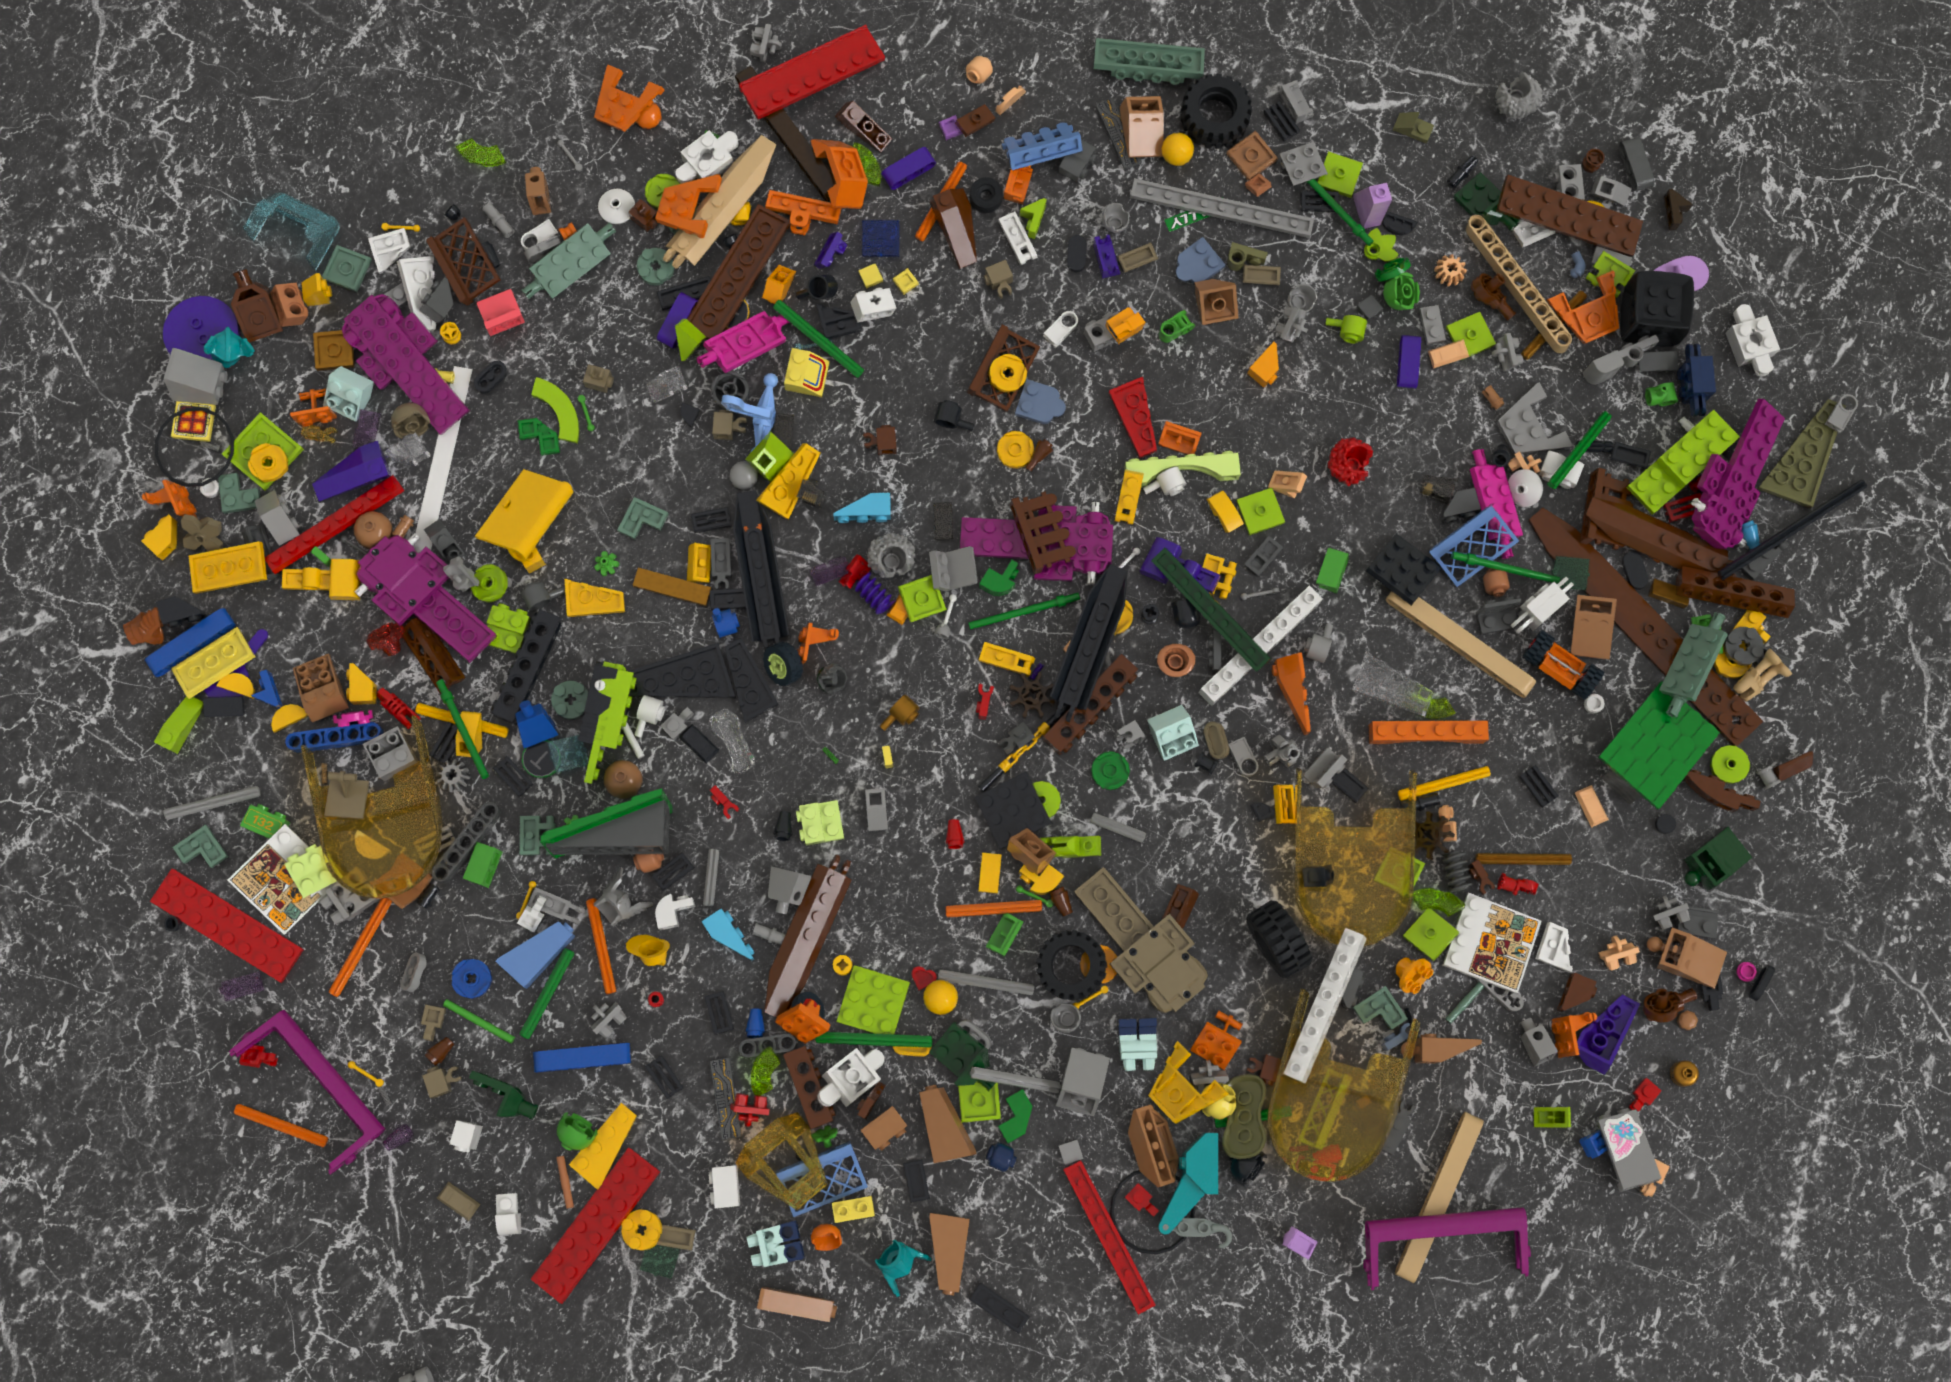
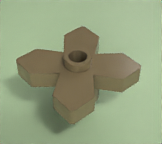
(201, 533)

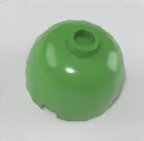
(1401, 292)
(575, 1132)

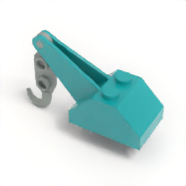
(1199, 1178)

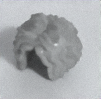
(1520, 98)
(891, 555)

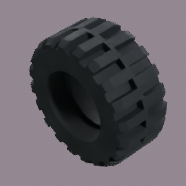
(1219, 89)
(1279, 939)

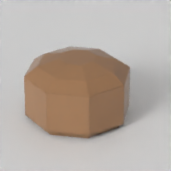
(1687, 1020)

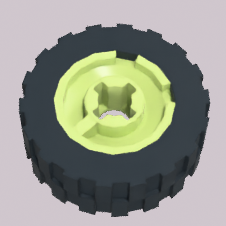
(783, 663)

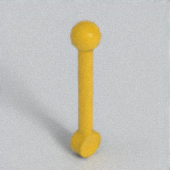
(386, 227)
(532, 884)
(1104, 989)
(379, 1082)

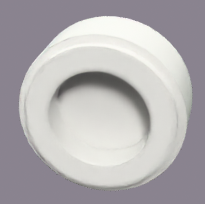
(211, 489)
(1594, 703)

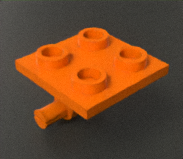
(316, 414)
(175, 494)
(812, 635)
(1565, 1032)
(1217, 1044)

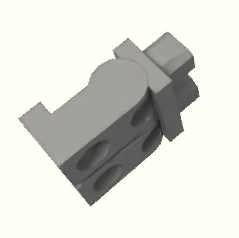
(346, 902)

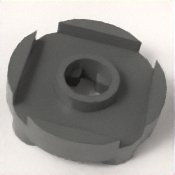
(1738, 655)

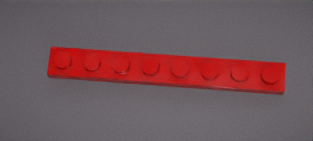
(333, 524)
(1109, 1237)

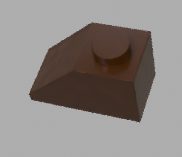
(1577, 991)

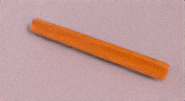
(930, 219)
(994, 908)
(601, 947)
(281, 1125)

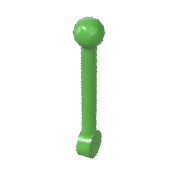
(582, 399)
(1019, 889)

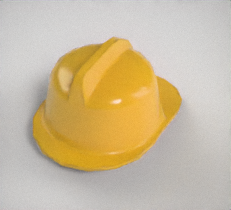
(649, 949)

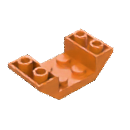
(847, 172)

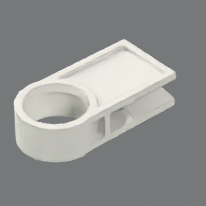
(541, 233)
(1057, 331)

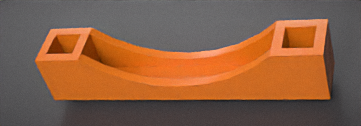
(1413, 731)

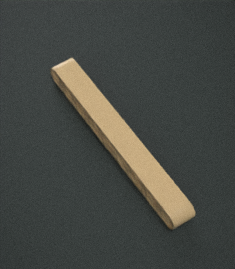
(1518, 292)
(1465, 644)
(1441, 1192)

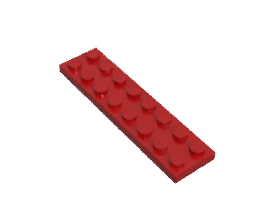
(227, 925)
(595, 1225)

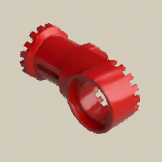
(1515, 885)

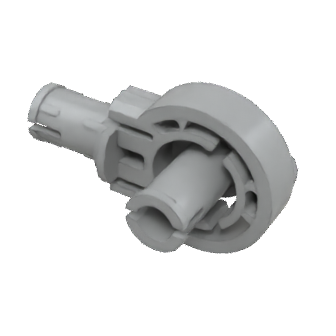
(1284, 751)

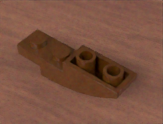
(1713, 791)

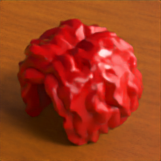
(1349, 459)

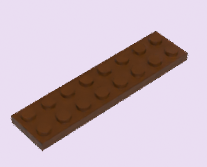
(1569, 215)
(738, 271)

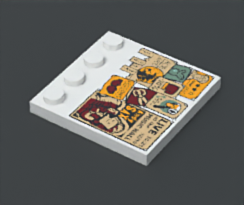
(269, 885)
(1492, 943)

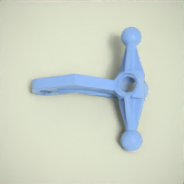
(763, 414)

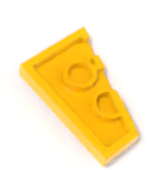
(592, 600)

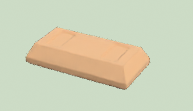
(1448, 354)
(1591, 806)

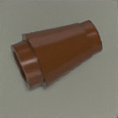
(1061, 900)
(439, 1051)

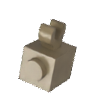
(999, 277)
(598, 378)
(725, 425)
(439, 1082)

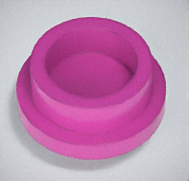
(1746, 971)

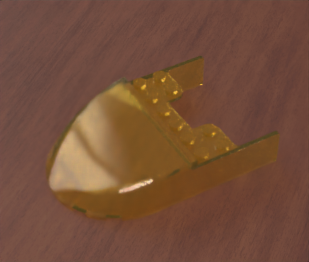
(395, 839)
(1369, 865)
(1341, 1113)

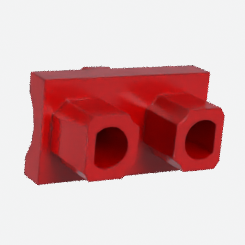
(740, 1105)

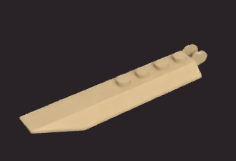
(720, 208)

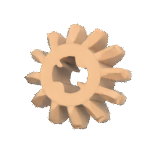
(1455, 275)

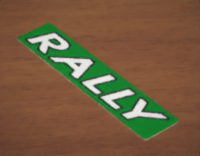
(1183, 219)

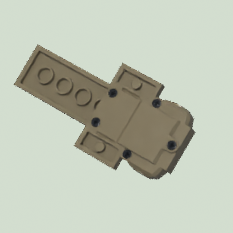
(1151, 954)

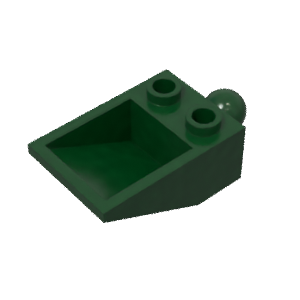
(1716, 860)

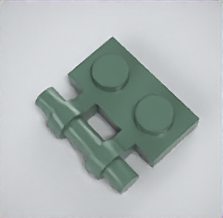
(530, 834)

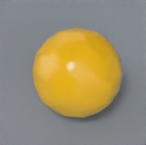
(1177, 149)
(940, 997)

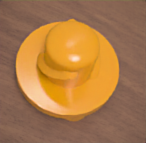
(1413, 974)

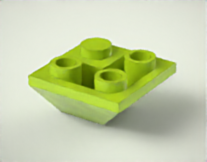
(769, 456)

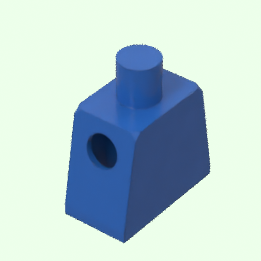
(534, 724)

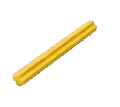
(445, 715)
(1446, 782)

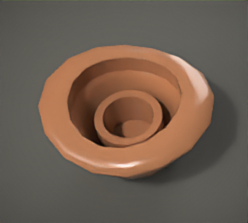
(1176, 660)

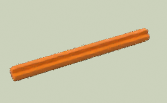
(360, 947)

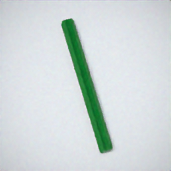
(818, 338)
(1579, 450)
(875, 1039)

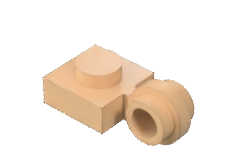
(1447, 812)
(1649, 1189)

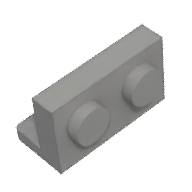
(1324, 768)

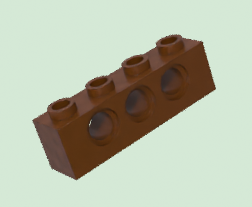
(793, 1060)

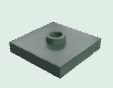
(346, 268)

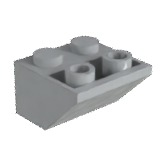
(390, 753)

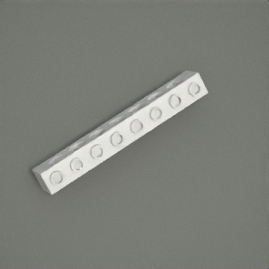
(1266, 639)
(1325, 1005)

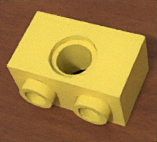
(853, 1209)

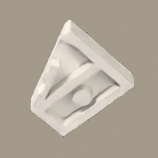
(388, 248)
(1555, 947)

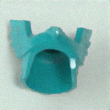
(228, 347)
(897, 1262)

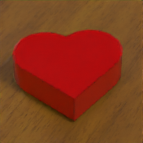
(923, 977)

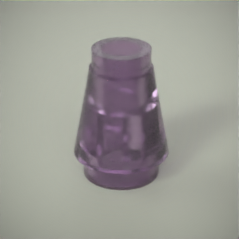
(398, 1137)

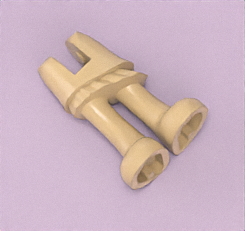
(1752, 683)

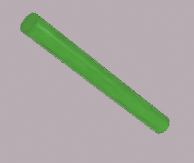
(478, 1021)

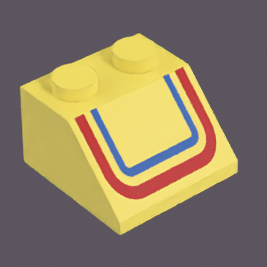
(806, 373)

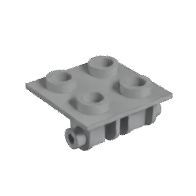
(1303, 163)

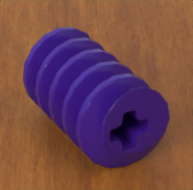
(873, 594)

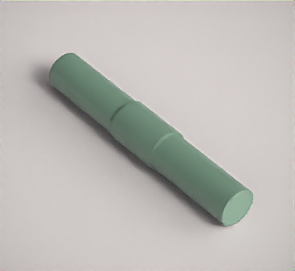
(1464, 1003)

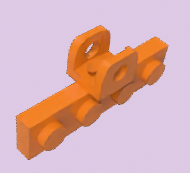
(802, 210)

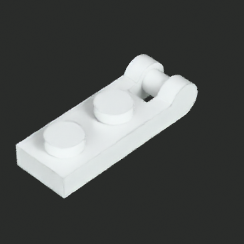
(1017, 237)

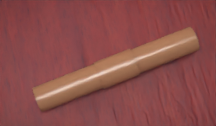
(565, 1183)

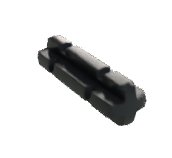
(1598, 446)

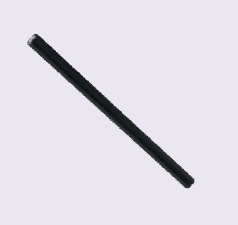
(1792, 529)

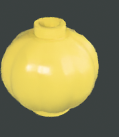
(1223, 1107)

